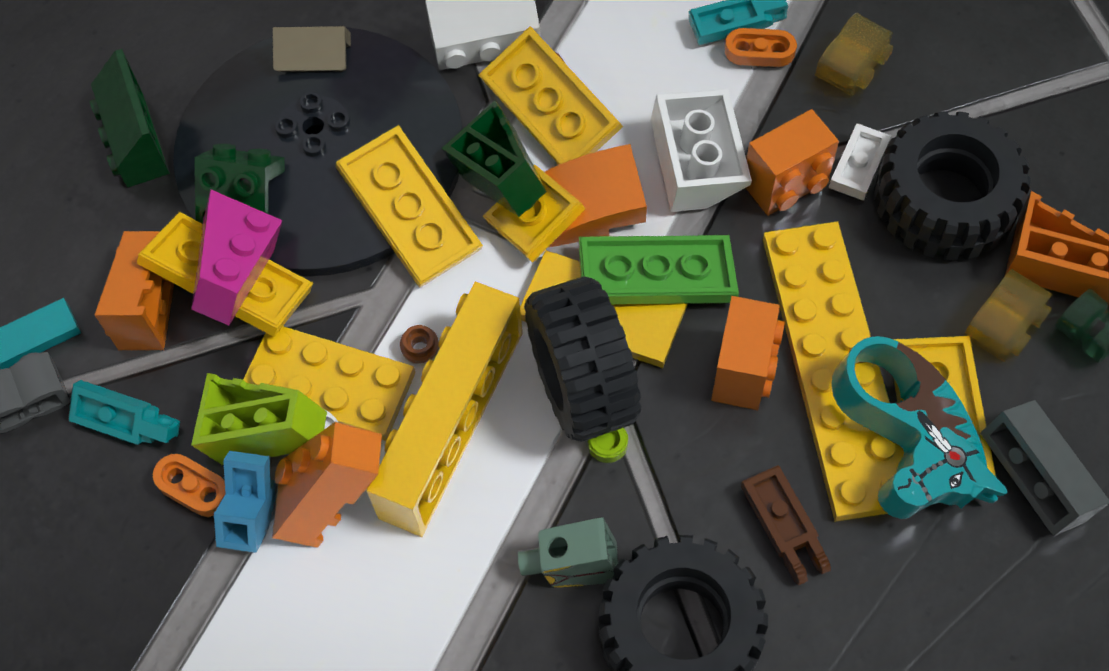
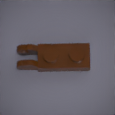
(785, 521)

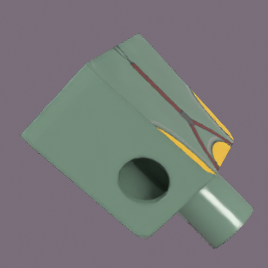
(572, 554)

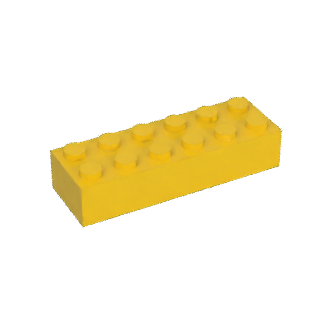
(446, 408)

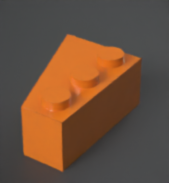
(1059, 251)
(134, 299)
(322, 478)

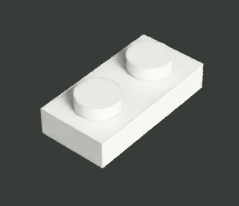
(860, 161)

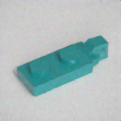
(718, 19)
(119, 415)

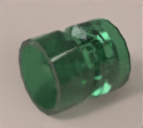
(1081, 318)

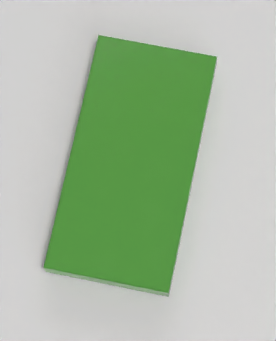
(661, 268)

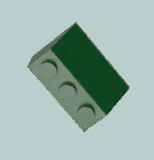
(126, 123)

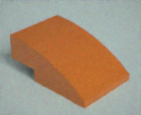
(606, 187)

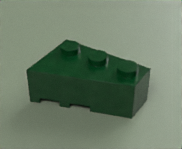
(495, 161)

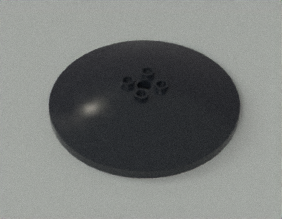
(271, 110)

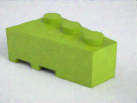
(254, 419)

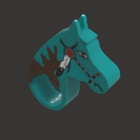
(939, 441)

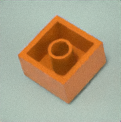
(791, 162)
(748, 353)

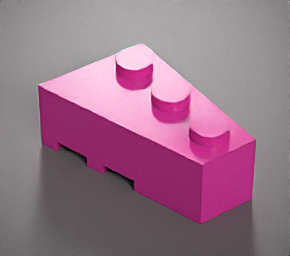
(231, 255)

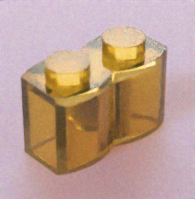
(854, 54)
(1008, 315)

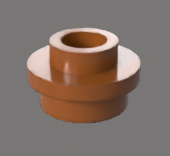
(415, 335)

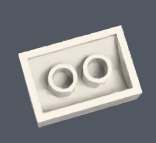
(477, 29)
(699, 148)

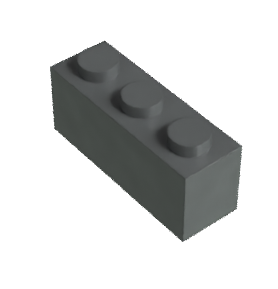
(1044, 467)

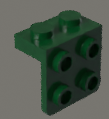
(235, 175)

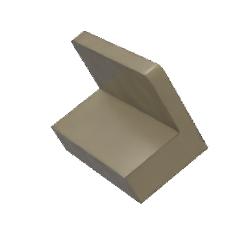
(310, 48)

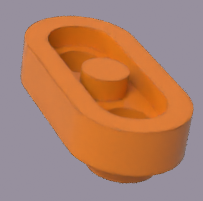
(760, 47)
(193, 487)

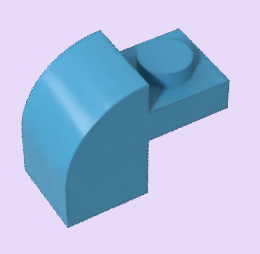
(247, 504)

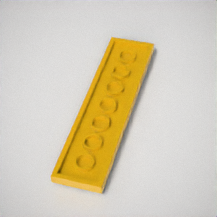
(822, 326)

